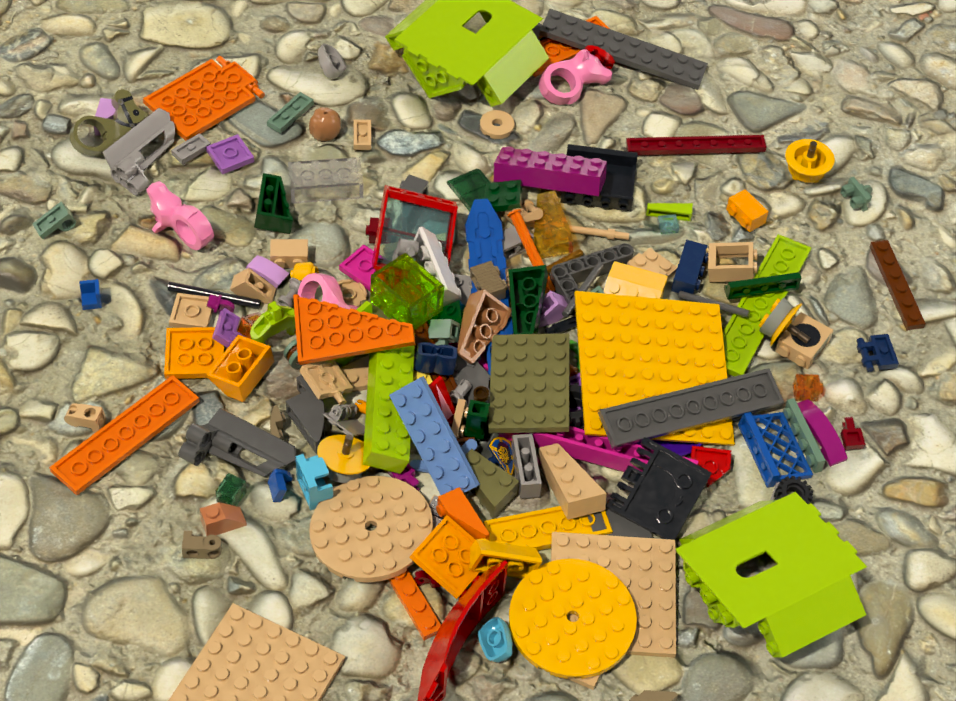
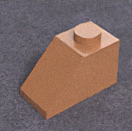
(221, 518)

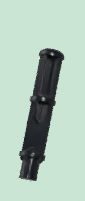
(562, 326)

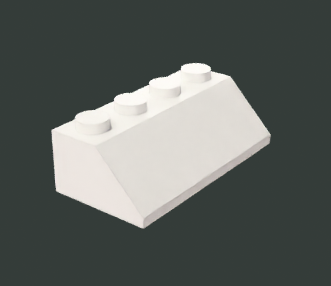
(433, 260)

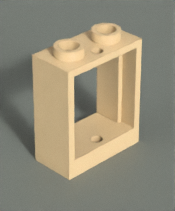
(731, 273)

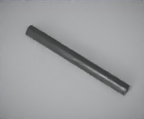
(584, 287)
(723, 306)

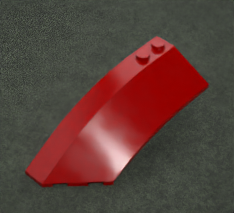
(457, 627)

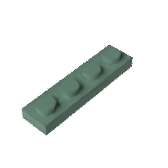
(804, 435)

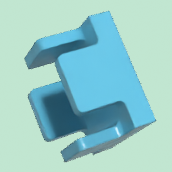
(309, 470)

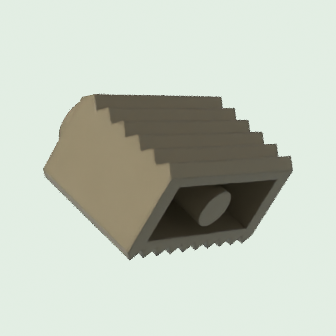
(488, 277)

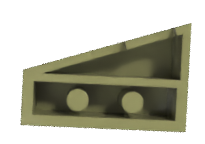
(496, 486)

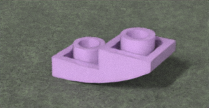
(268, 270)

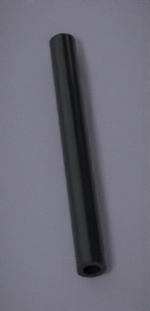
(235, 299)

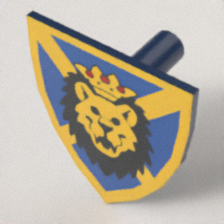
(501, 454)

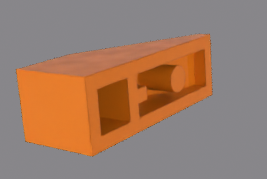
(460, 510)

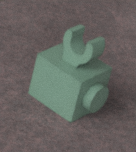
(444, 331)

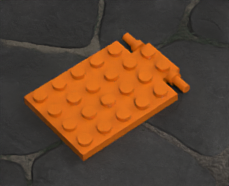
(205, 96)

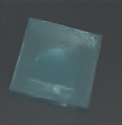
(668, 224)

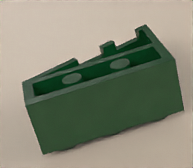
(272, 206)

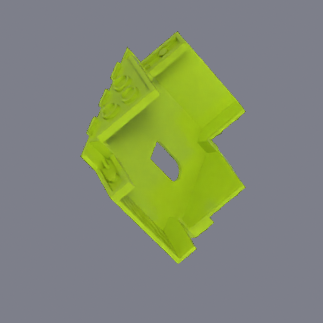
(449, 56)
(792, 601)

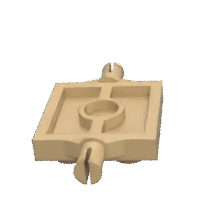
(326, 380)

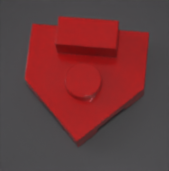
(713, 460)

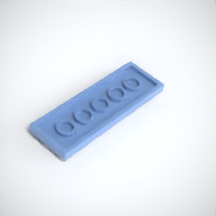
(433, 437)

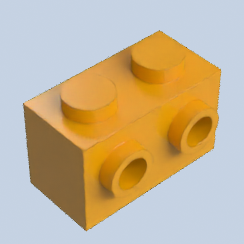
(747, 210)

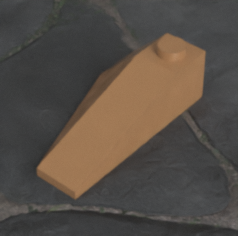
(480, 322)

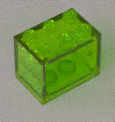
(406, 291)

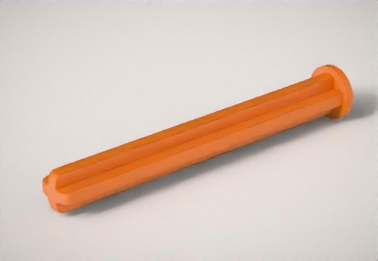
(528, 243)

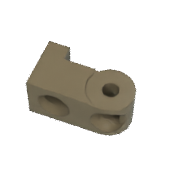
(201, 547)

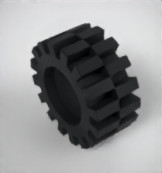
(794, 485)

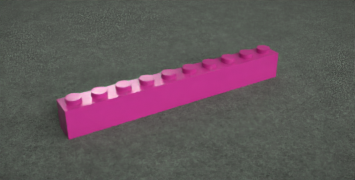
(589, 448)

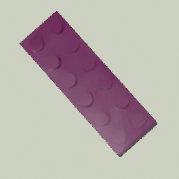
(550, 170)

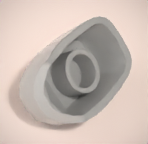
(331, 61)

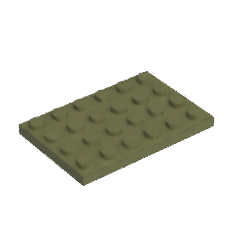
(529, 383)

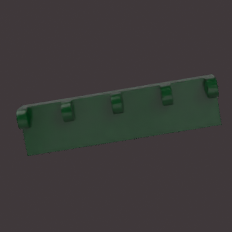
(762, 285)

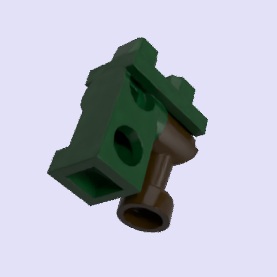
(478, 414)

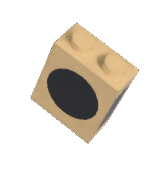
(799, 352)

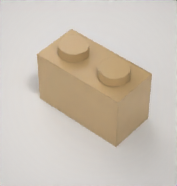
(288, 252)

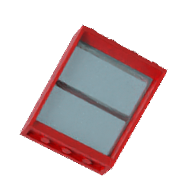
(403, 214)

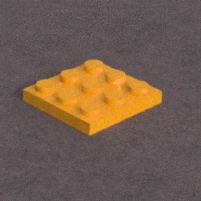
(191, 352)
(447, 556)

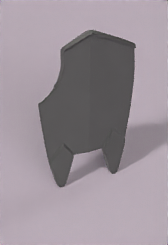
(475, 375)

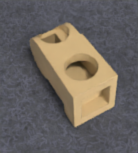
(85, 416)

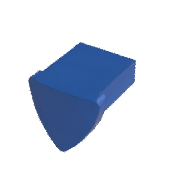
(277, 483)

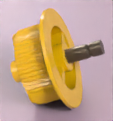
(809, 160)

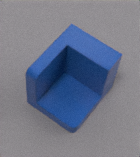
(90, 294)

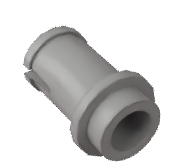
(460, 391)

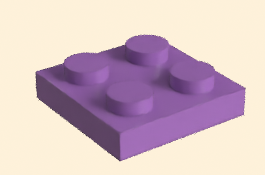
(230, 154)

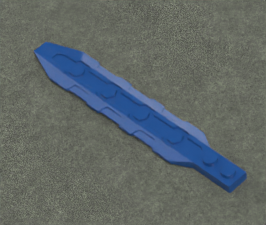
(485, 244)

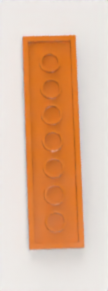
(124, 435)

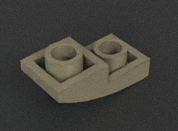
(277, 420)

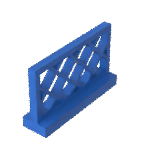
(761, 450)

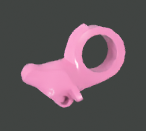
(577, 71)
(185, 219)
(330, 288)

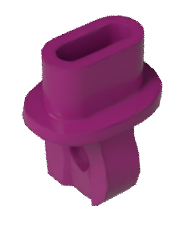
(218, 304)

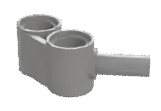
(406, 246)

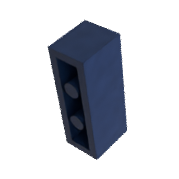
(690, 267)

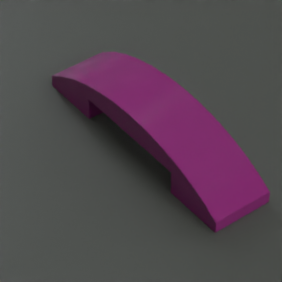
(824, 433)

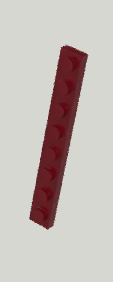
(696, 144)

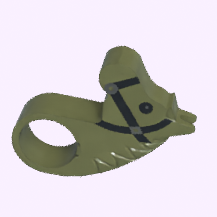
(124, 119)

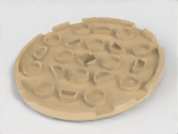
(354, 552)

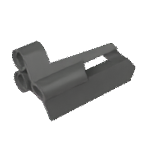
(225, 438)

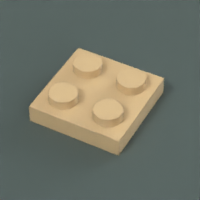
(190, 311)

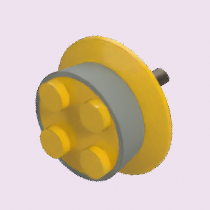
(780, 321)

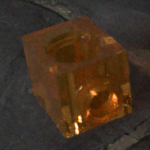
(807, 387)

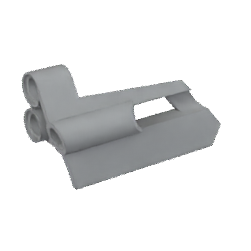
(125, 154)

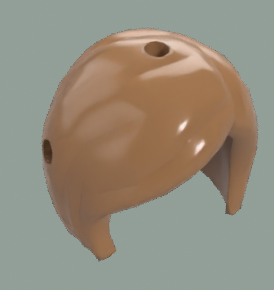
(324, 124)

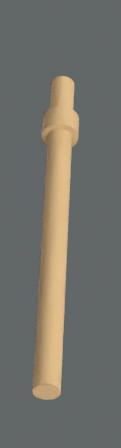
(610, 233)

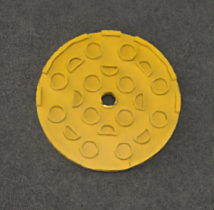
(566, 647)

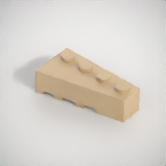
(570, 483)

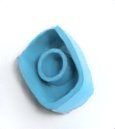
(496, 640)

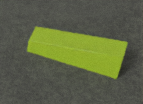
(682, 210)

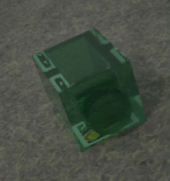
(231, 490)

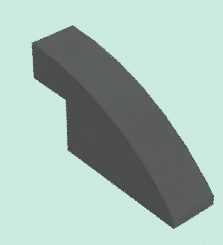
(307, 413)

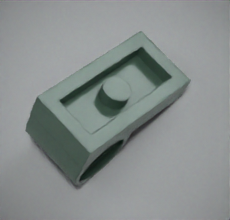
(57, 217)

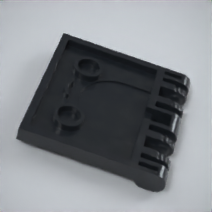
(661, 492)

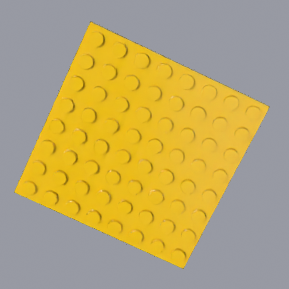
(645, 350)

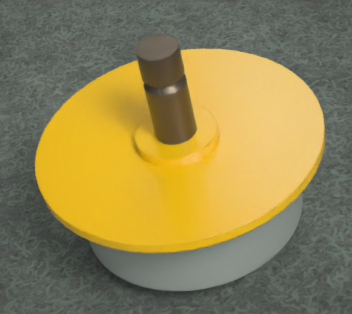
(342, 457)

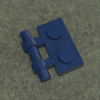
(883, 352)

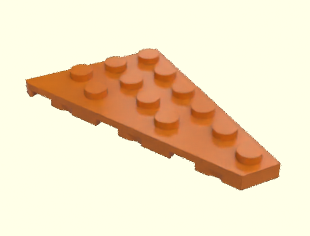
(335, 332)

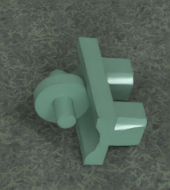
(860, 194)

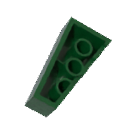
(527, 297)

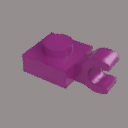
(407, 476)

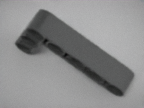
(569, 273)

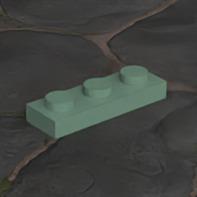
(290, 112)

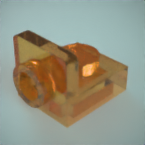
(246, 324)

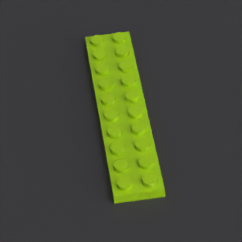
(742, 334)

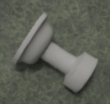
(287, 300)

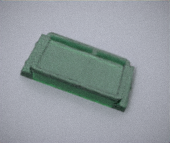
(469, 187)

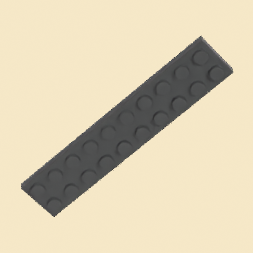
(624, 48)
(690, 408)

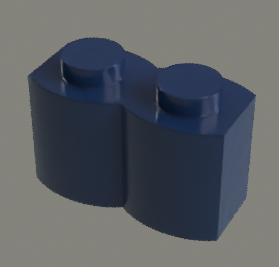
(435, 358)

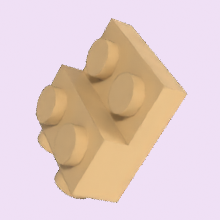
(653, 262)

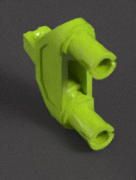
(272, 322)

